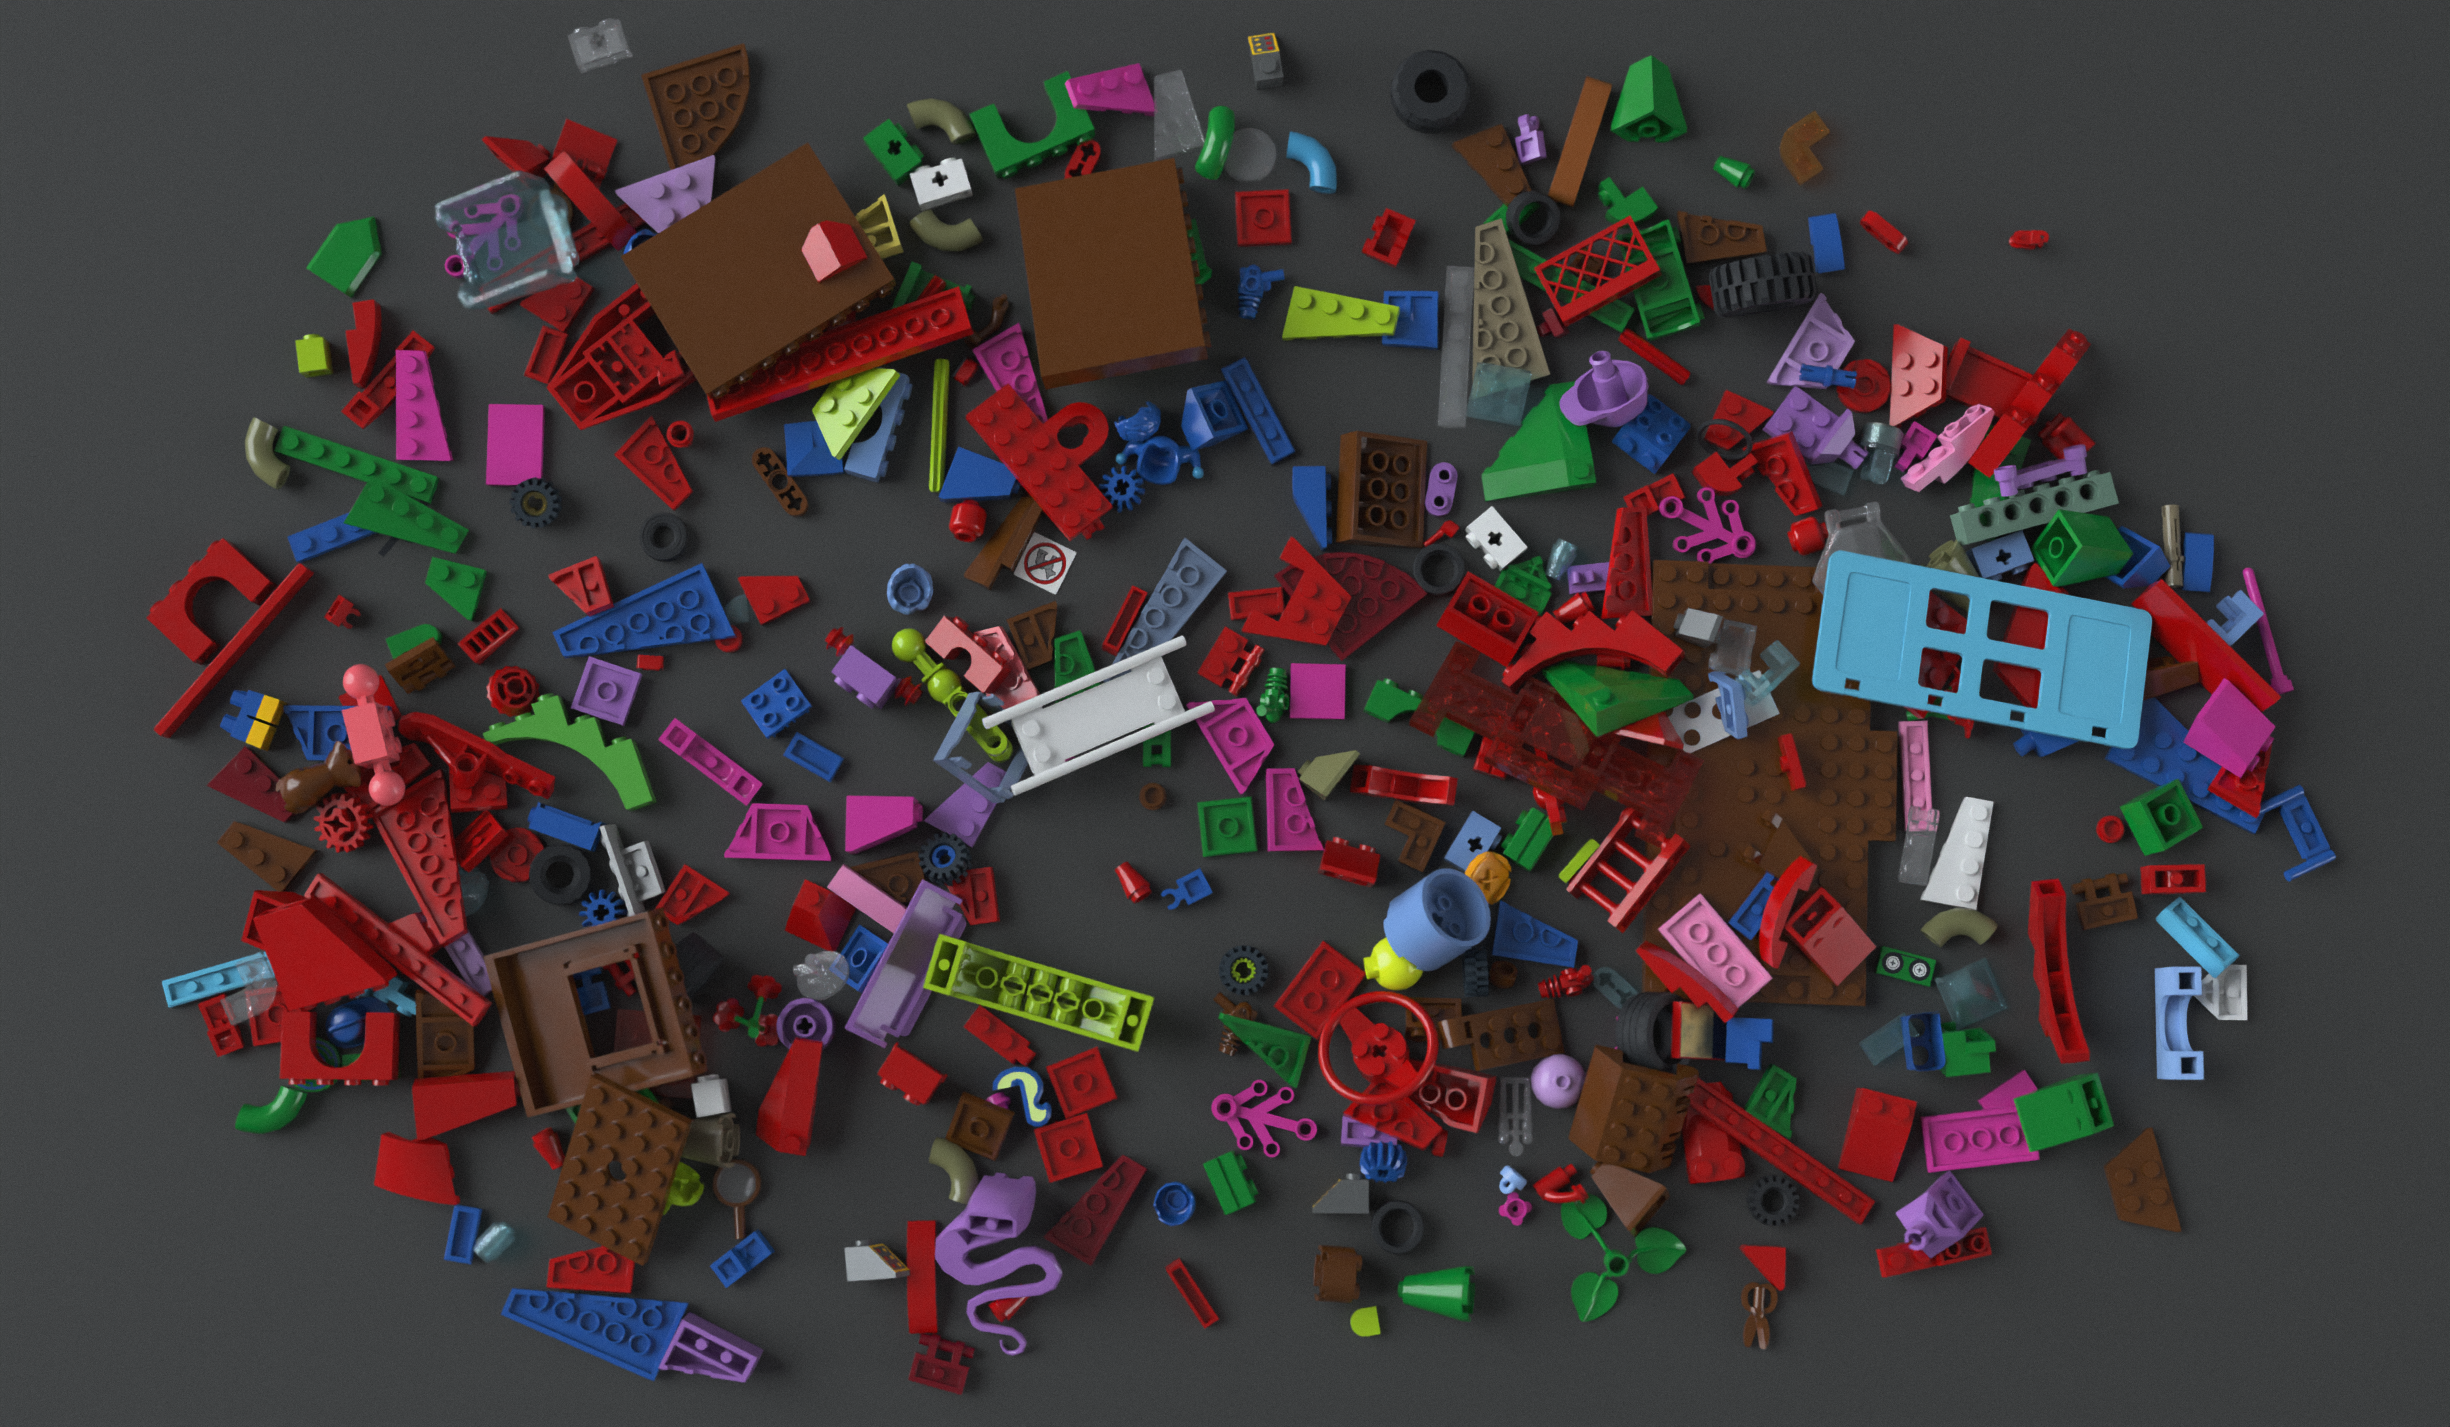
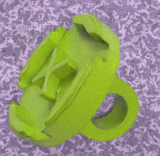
(685, 1187)

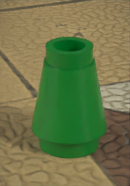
(1734, 171)

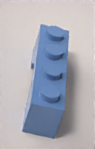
(868, 457)

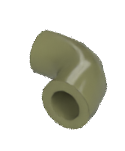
(944, 115)
(944, 236)
(261, 455)
(1959, 922)
(958, 1166)

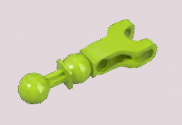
(946, 687)

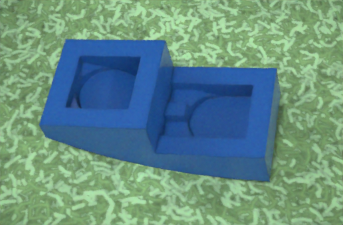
(1826, 243)
(2198, 561)
(742, 1258)

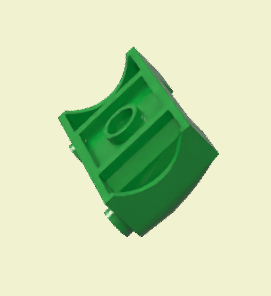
(1666, 301)

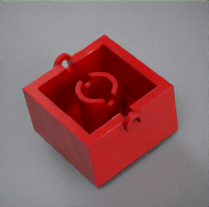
(910, 1075)

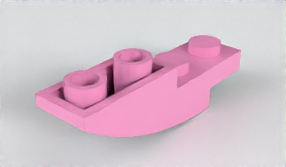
(1958, 445)

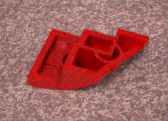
(416, 1169)

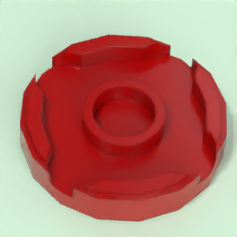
(1871, 387)
(515, 853)

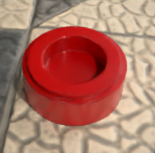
(732, 644)
(1439, 1144)

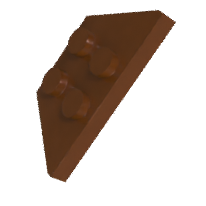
(443, 1039)
(2141, 1185)

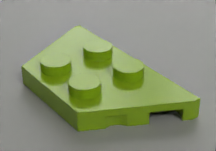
(849, 405)

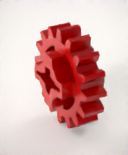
(342, 823)

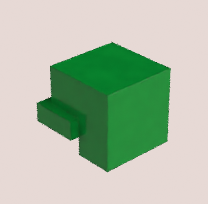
(1966, 1050)

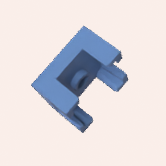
(2240, 614)

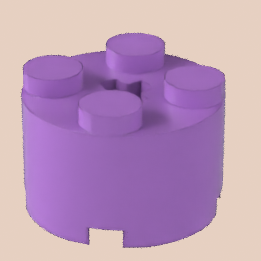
(816, 1013)

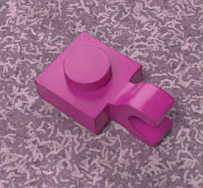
(1915, 443)

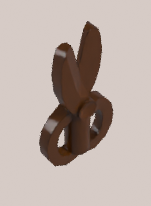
(1757, 1319)

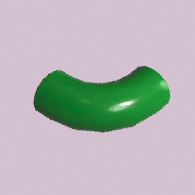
(1217, 142)
(271, 1116)

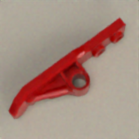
(469, 752)

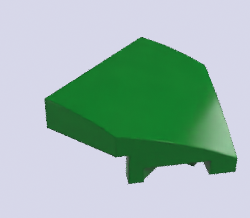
(1526, 583)

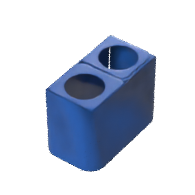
(1933, 1032)

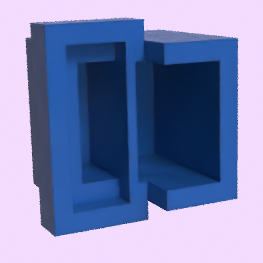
(1745, 1040)

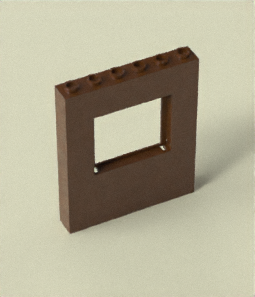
(547, 1022)

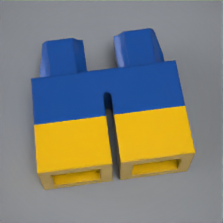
(248, 729)

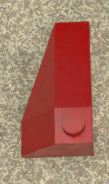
(789, 1106)

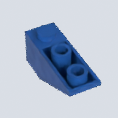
(1309, 494)

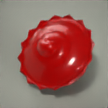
(512, 691)

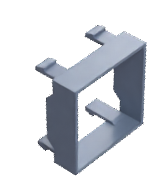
(954, 765)

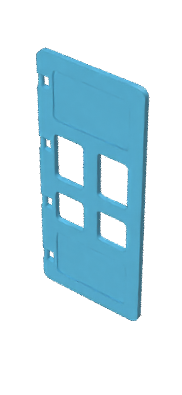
(1877, 631)

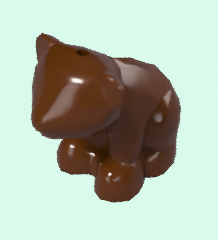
(310, 785)

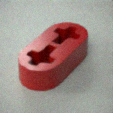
(1078, 156)
(1883, 232)

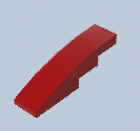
(1678, 973)

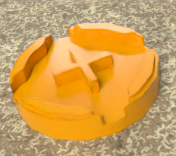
(1491, 875)

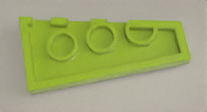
(1333, 315)

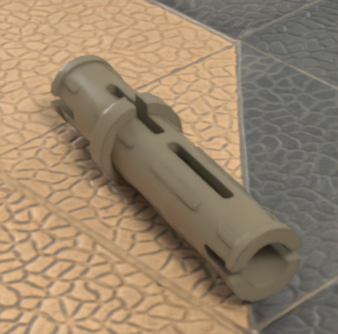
(2172, 545)

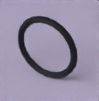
(1727, 423)

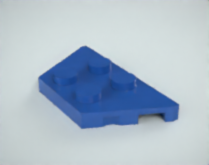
(318, 728)

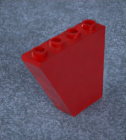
(2028, 629)
(318, 955)

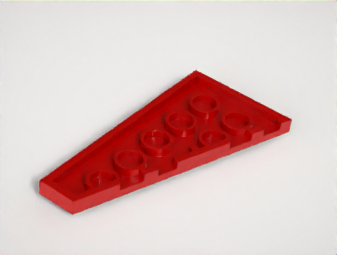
(424, 848)

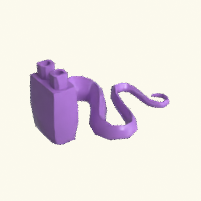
(995, 1212)

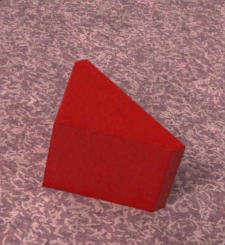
(1769, 1261)

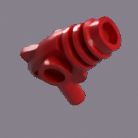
(1569, 982)

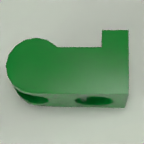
(411, 638)

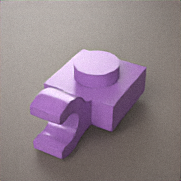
(1531, 142)

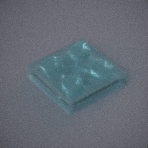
(1498, 393)

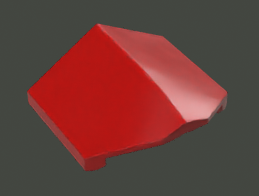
(832, 249)

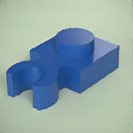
(1191, 888)

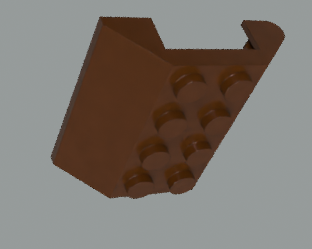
(1631, 1111)

